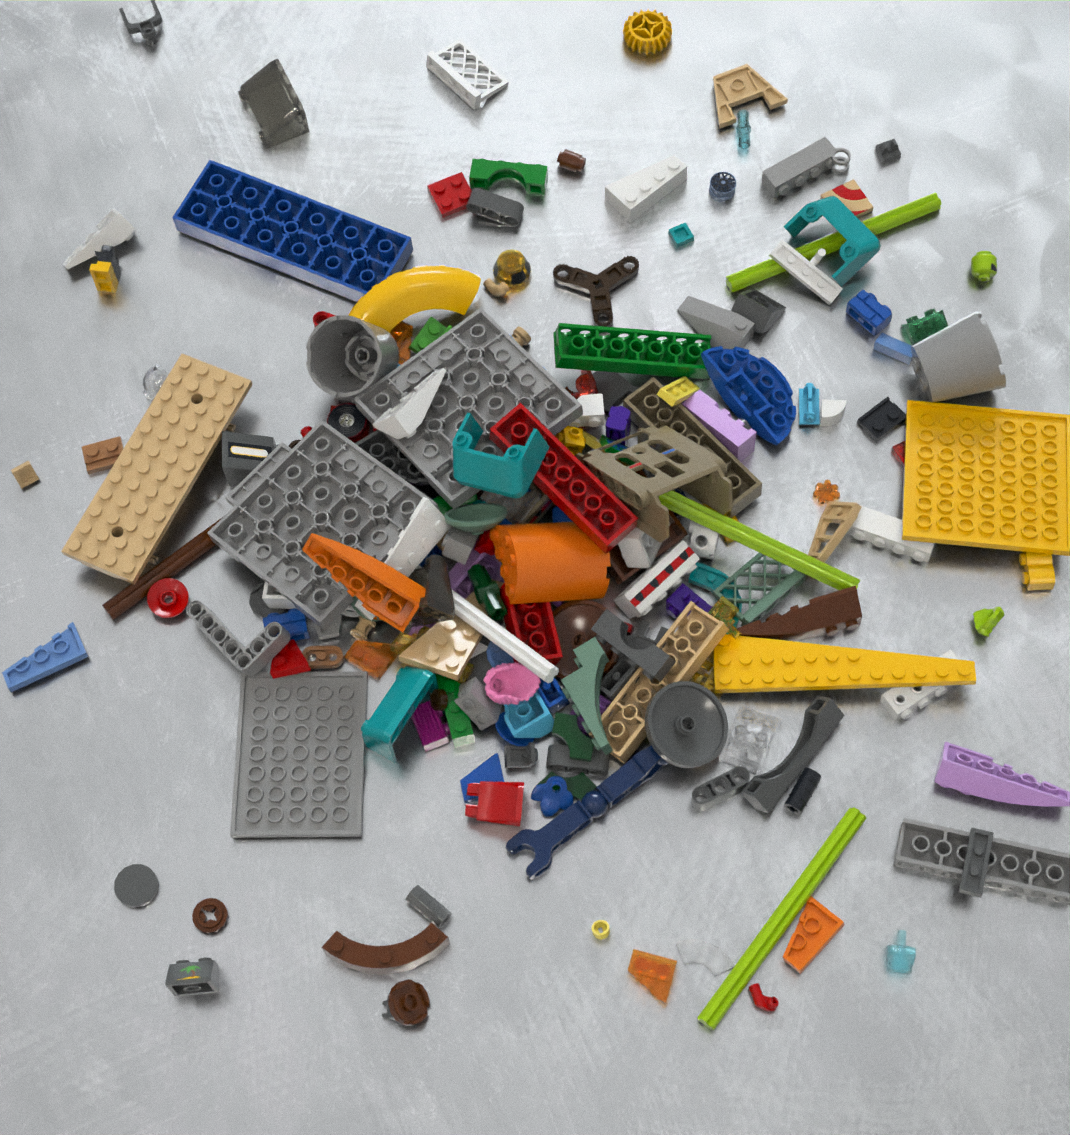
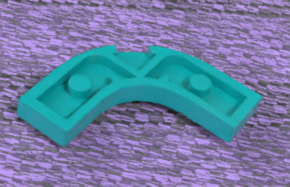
(710, 579)

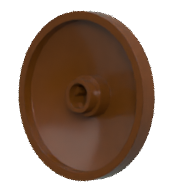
(573, 629)

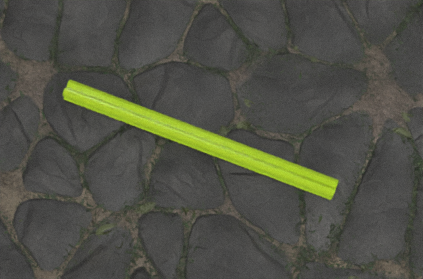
(835, 240)
(757, 541)
(781, 919)

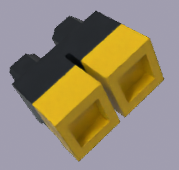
(106, 271)

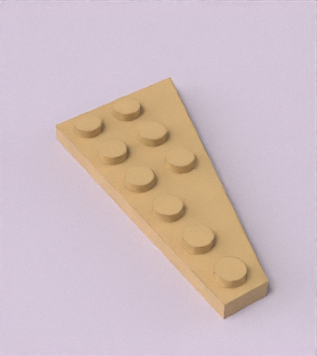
(446, 645)

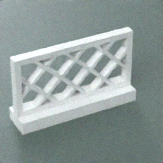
(455, 79)

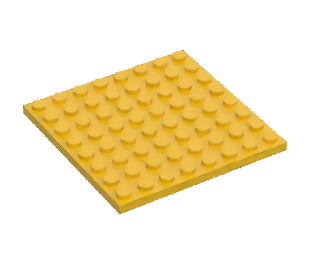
(987, 478)

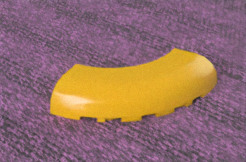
(417, 291)

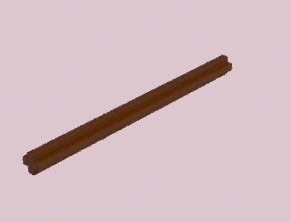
(165, 569)

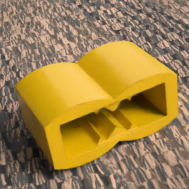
(1038, 571)

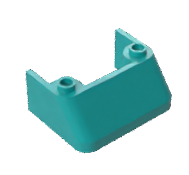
(860, 242)
(492, 473)
(396, 709)

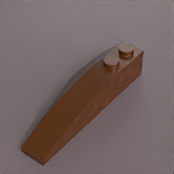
(821, 617)

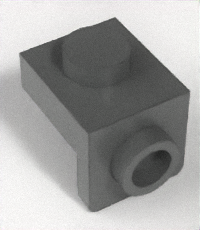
(520, 756)

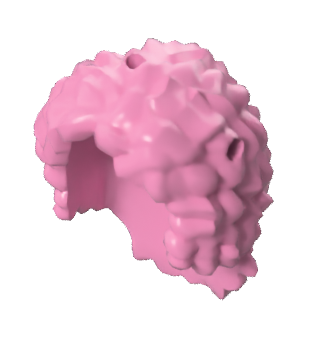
(510, 683)

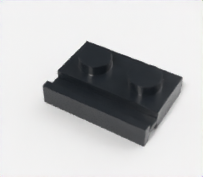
(882, 419)

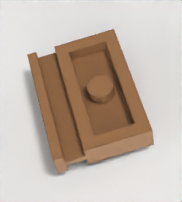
(102, 454)

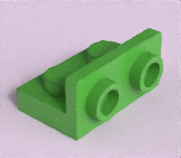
(429, 333)

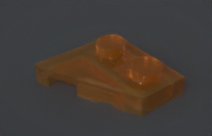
(403, 336)
(371, 657)
(653, 973)

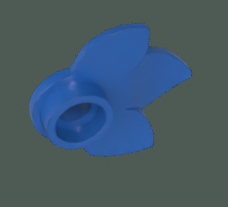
(552, 799)

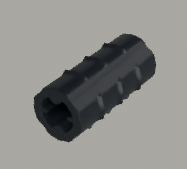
(802, 791)

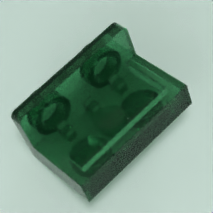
(925, 326)

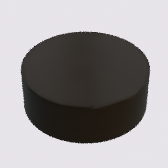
(438, 699)

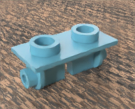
(809, 405)

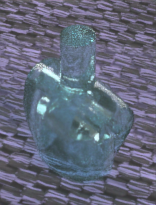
(899, 956)

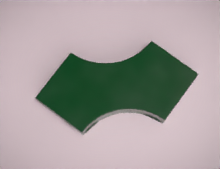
(579, 745)
(577, 785)

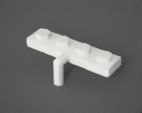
(806, 271)

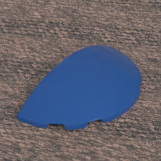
(752, 390)

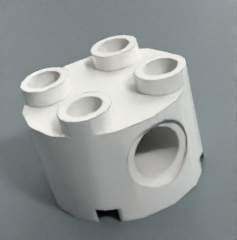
(702, 546)

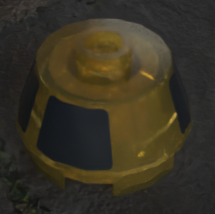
(512, 268)

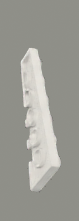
(415, 543)

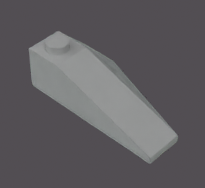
(724, 326)

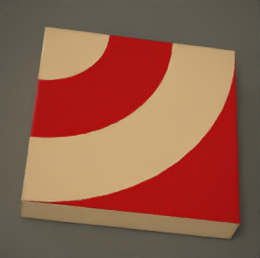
(851, 197)

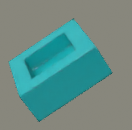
(681, 235)

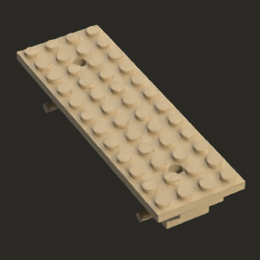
(157, 469)

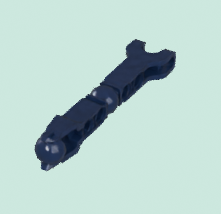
(581, 814)

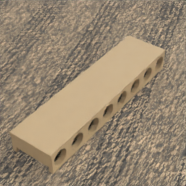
(689, 647)

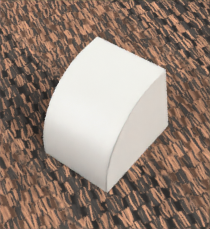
(831, 412)

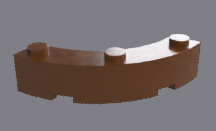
(389, 958)

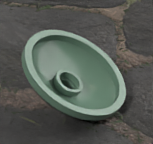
(476, 517)

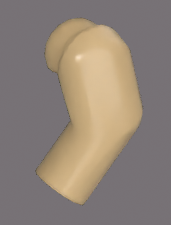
(496, 290)

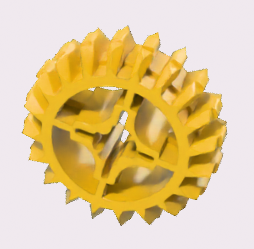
(647, 31)

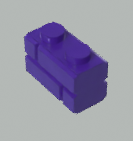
(618, 423)

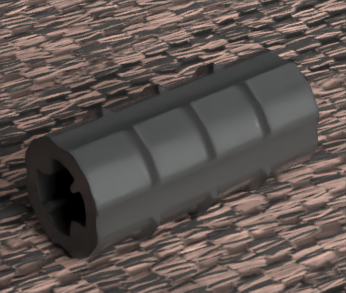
(428, 906)

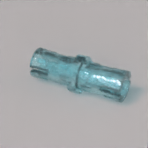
(743, 129)

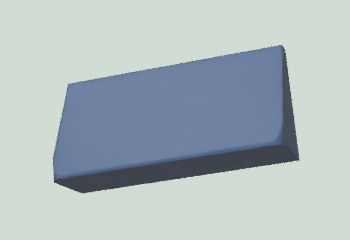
(893, 348)

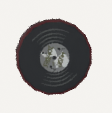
(347, 420)

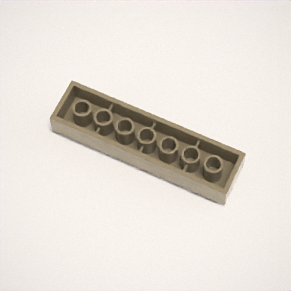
(651, 410)

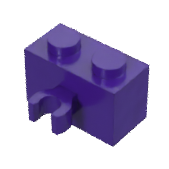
(680, 599)

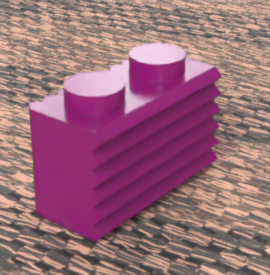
(430, 727)

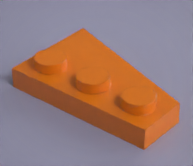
(812, 934)

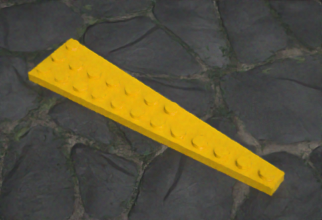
(782, 665)

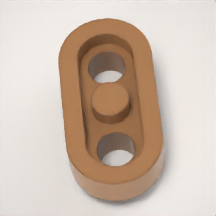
(323, 655)

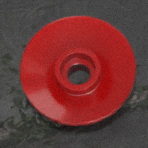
(166, 589)

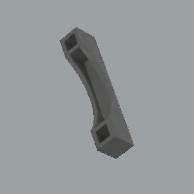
(819, 722)

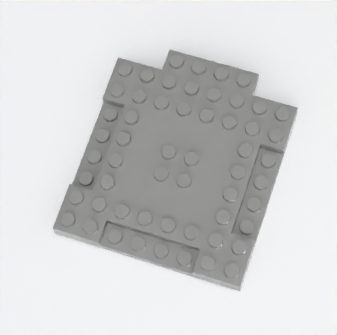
(483, 377)
(320, 489)

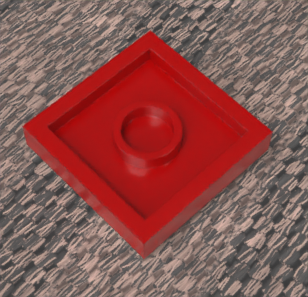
(450, 194)

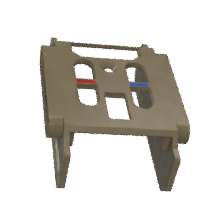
(674, 462)

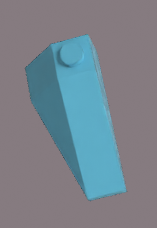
(529, 718)

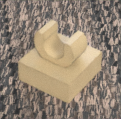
(24, 474)

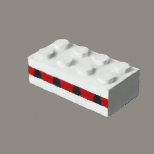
(654, 581)

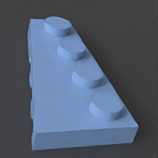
(55, 655)

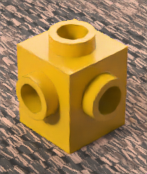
(572, 439)

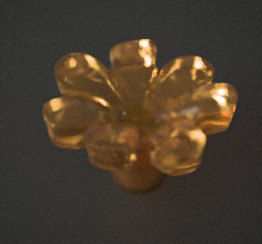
(826, 492)

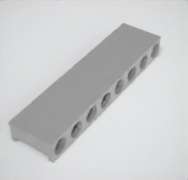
(1010, 864)

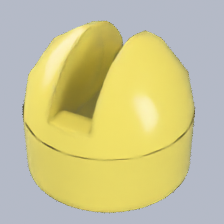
(605, 927)

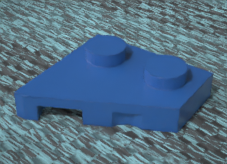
(487, 771)

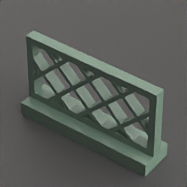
(771, 599)

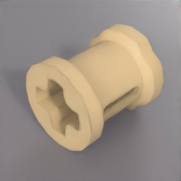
(362, 629)

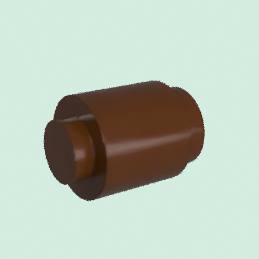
(571, 161)

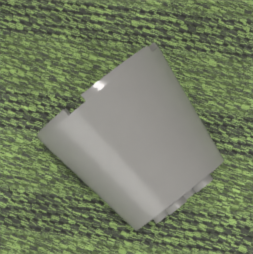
(349, 355)
(958, 360)

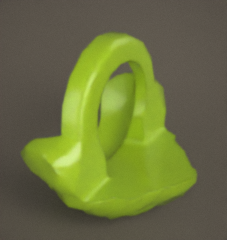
(987, 619)

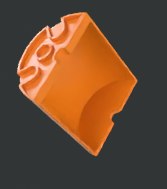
(549, 562)

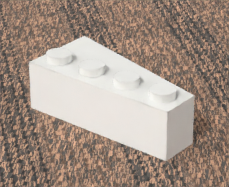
(646, 187)

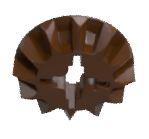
(209, 905)

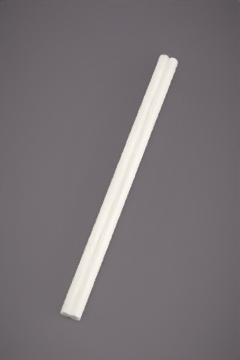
(503, 639)

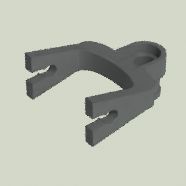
(147, 27)

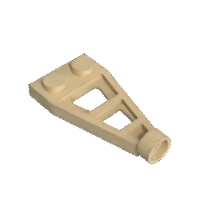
(835, 512)

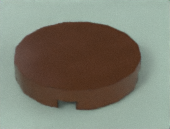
(408, 1002)

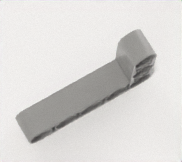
(243, 655)

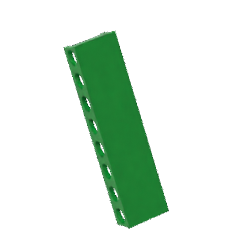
(630, 353)

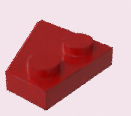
(289, 661)

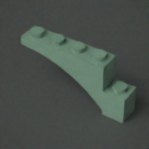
(584, 690)

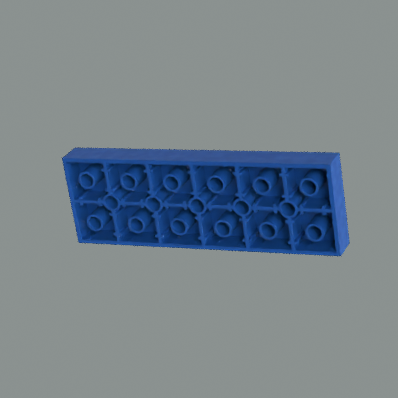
(290, 232)

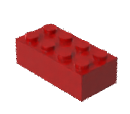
(533, 626)

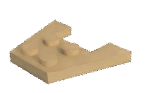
(741, 86)

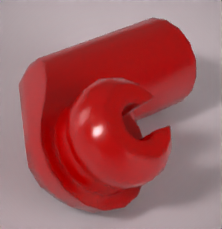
(761, 1001)

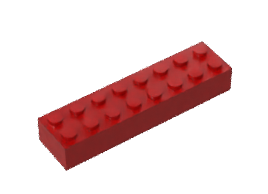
(568, 482)

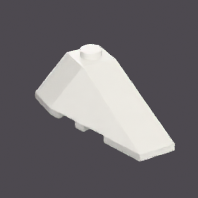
(409, 414)

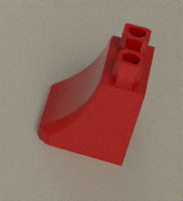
(496, 802)

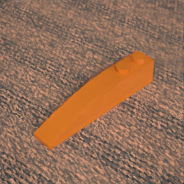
(374, 583)

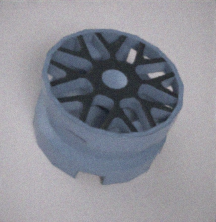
(727, 186)

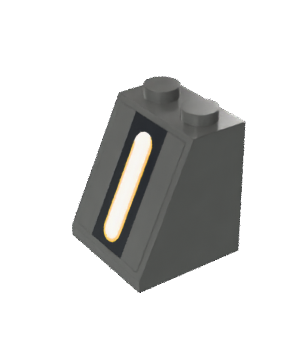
(243, 454)

